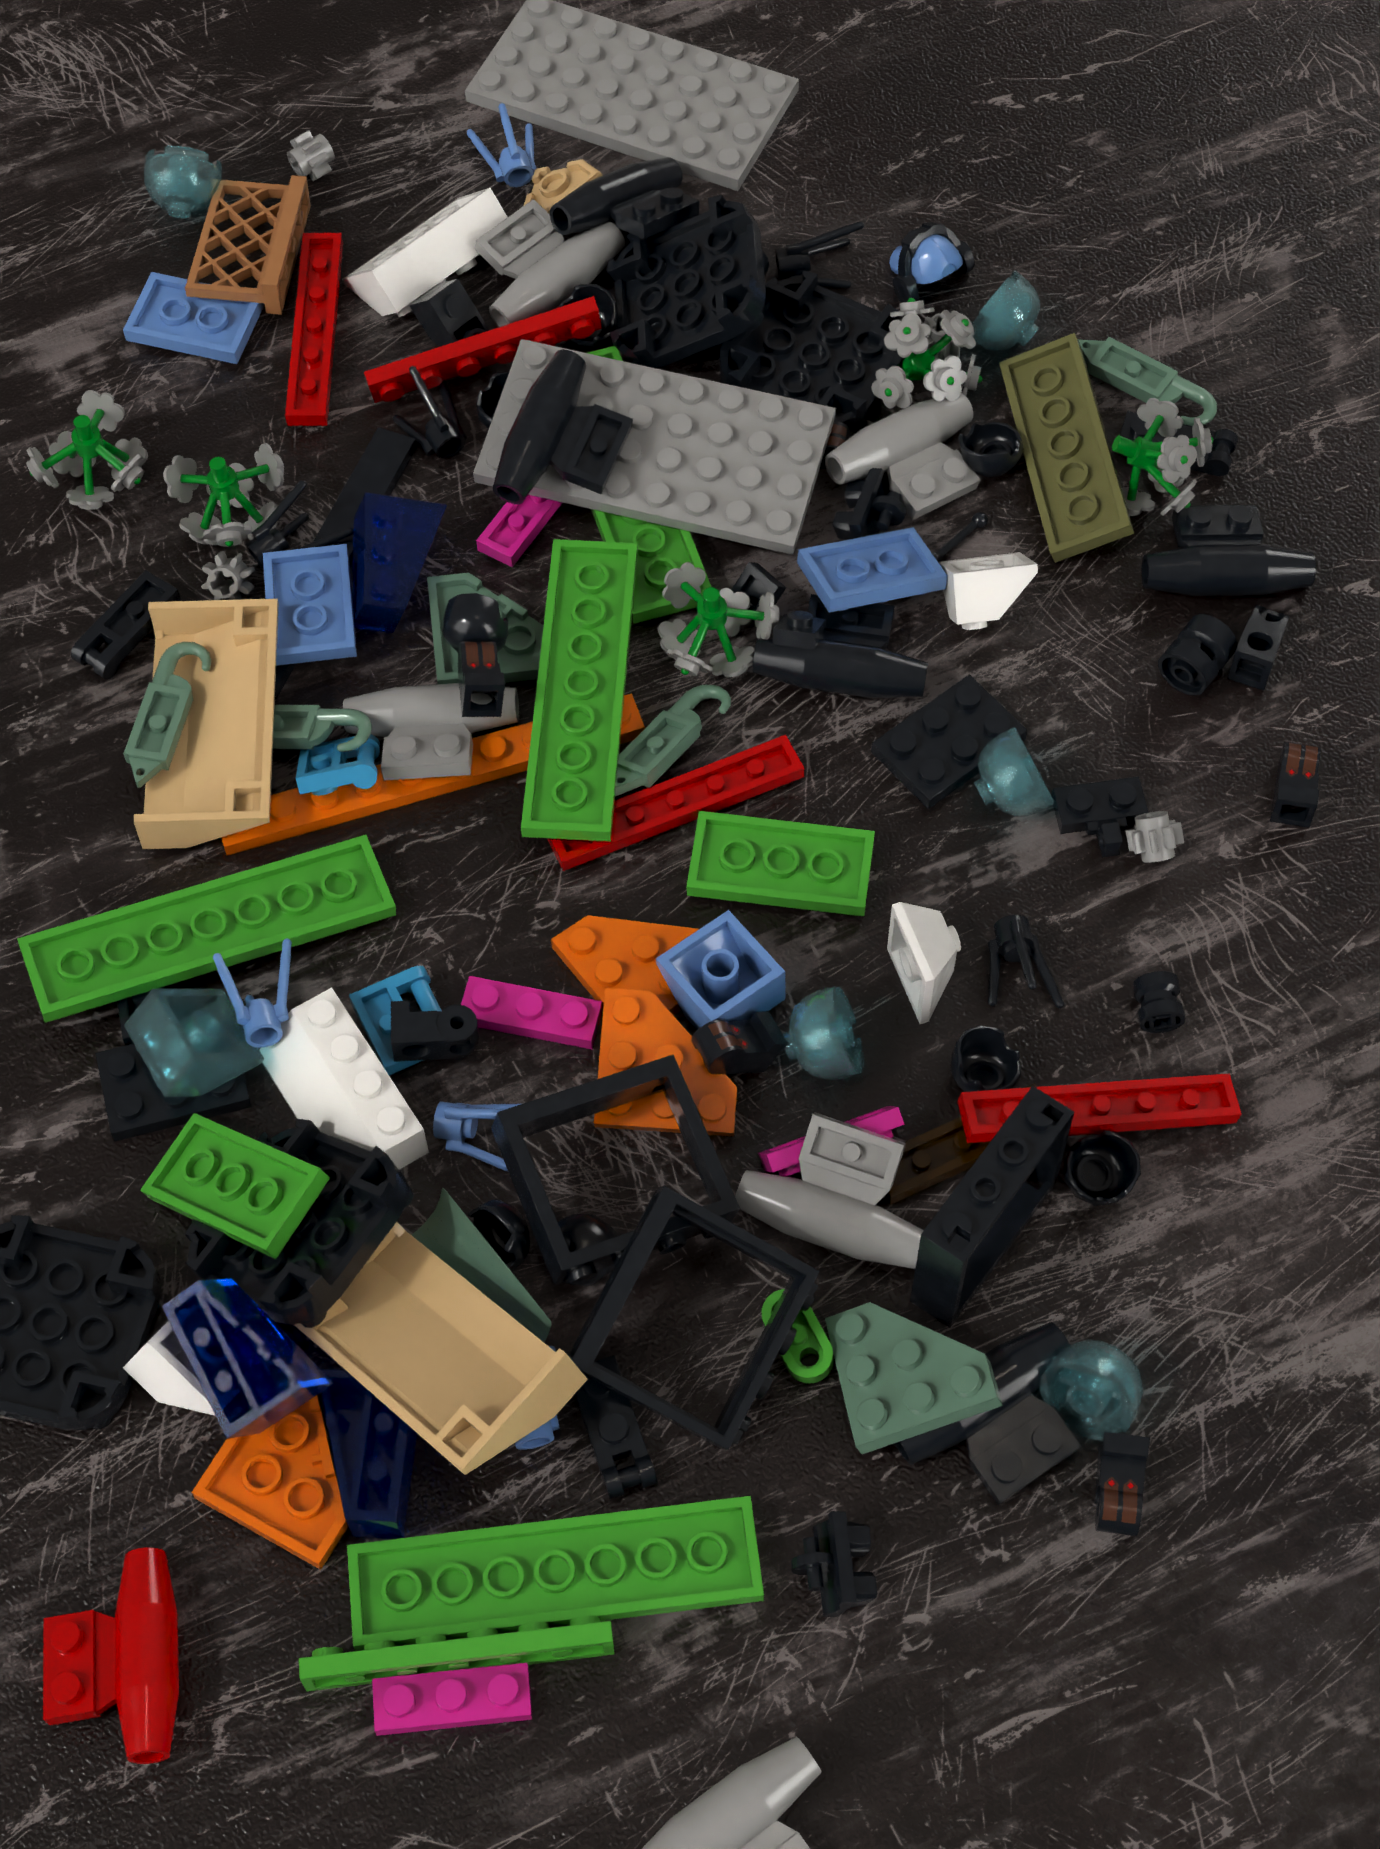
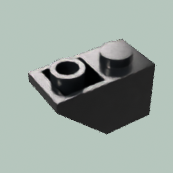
(448, 313)

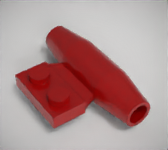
(120, 1660)

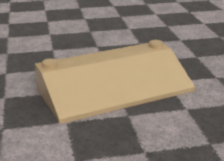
(226, 747)
(443, 1354)

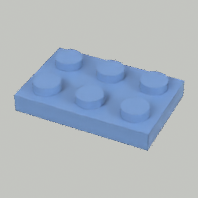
(190, 324)
(871, 569)
(313, 603)

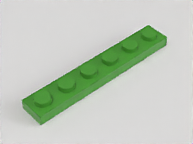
(433, 1653)

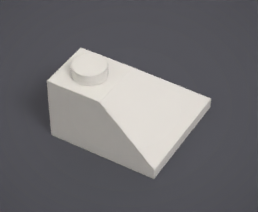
(985, 587)
(922, 954)
(167, 1374)

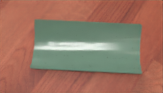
(465, 1250)

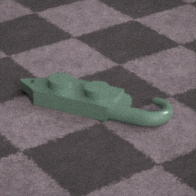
(1143, 376)
(162, 714)
(310, 725)
(665, 739)

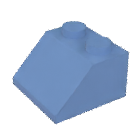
(722, 973)

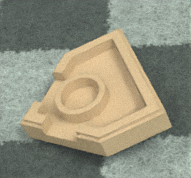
(556, 184)

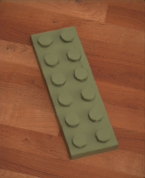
(1066, 448)

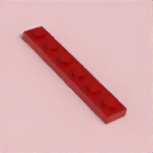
(314, 330)
(484, 349)
(683, 797)
(1112, 1105)

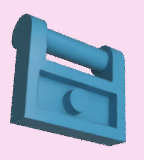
(325, 768)
(374, 1010)

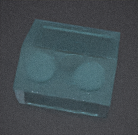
(190, 1040)

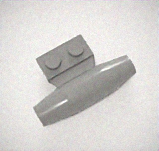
(542, 262)
(912, 454)
(426, 728)
(836, 1199)
(745, 1805)

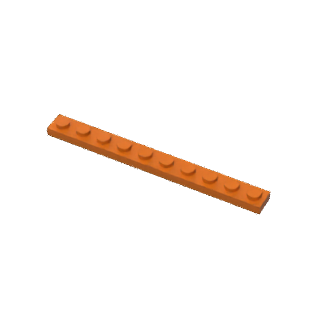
(493, 758)

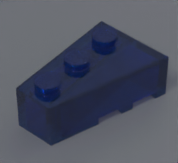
(388, 556)
(241, 1357)
(370, 1458)

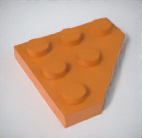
(619, 955)
(642, 1030)
(281, 1485)

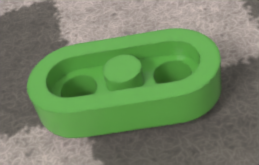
(808, 1339)

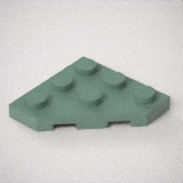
(522, 650)
(905, 1376)

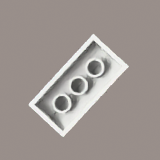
(426, 254)
(340, 1083)

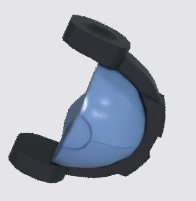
(927, 257)

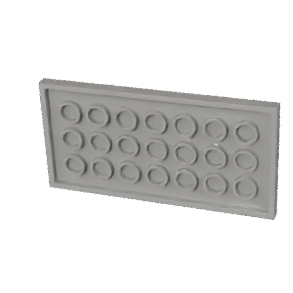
(633, 91)
(696, 451)

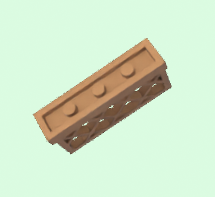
(278, 244)

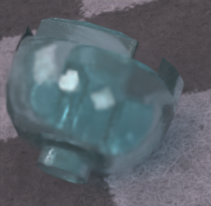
(181, 180)
(1008, 315)
(1011, 777)
(824, 1036)
(1093, 1388)

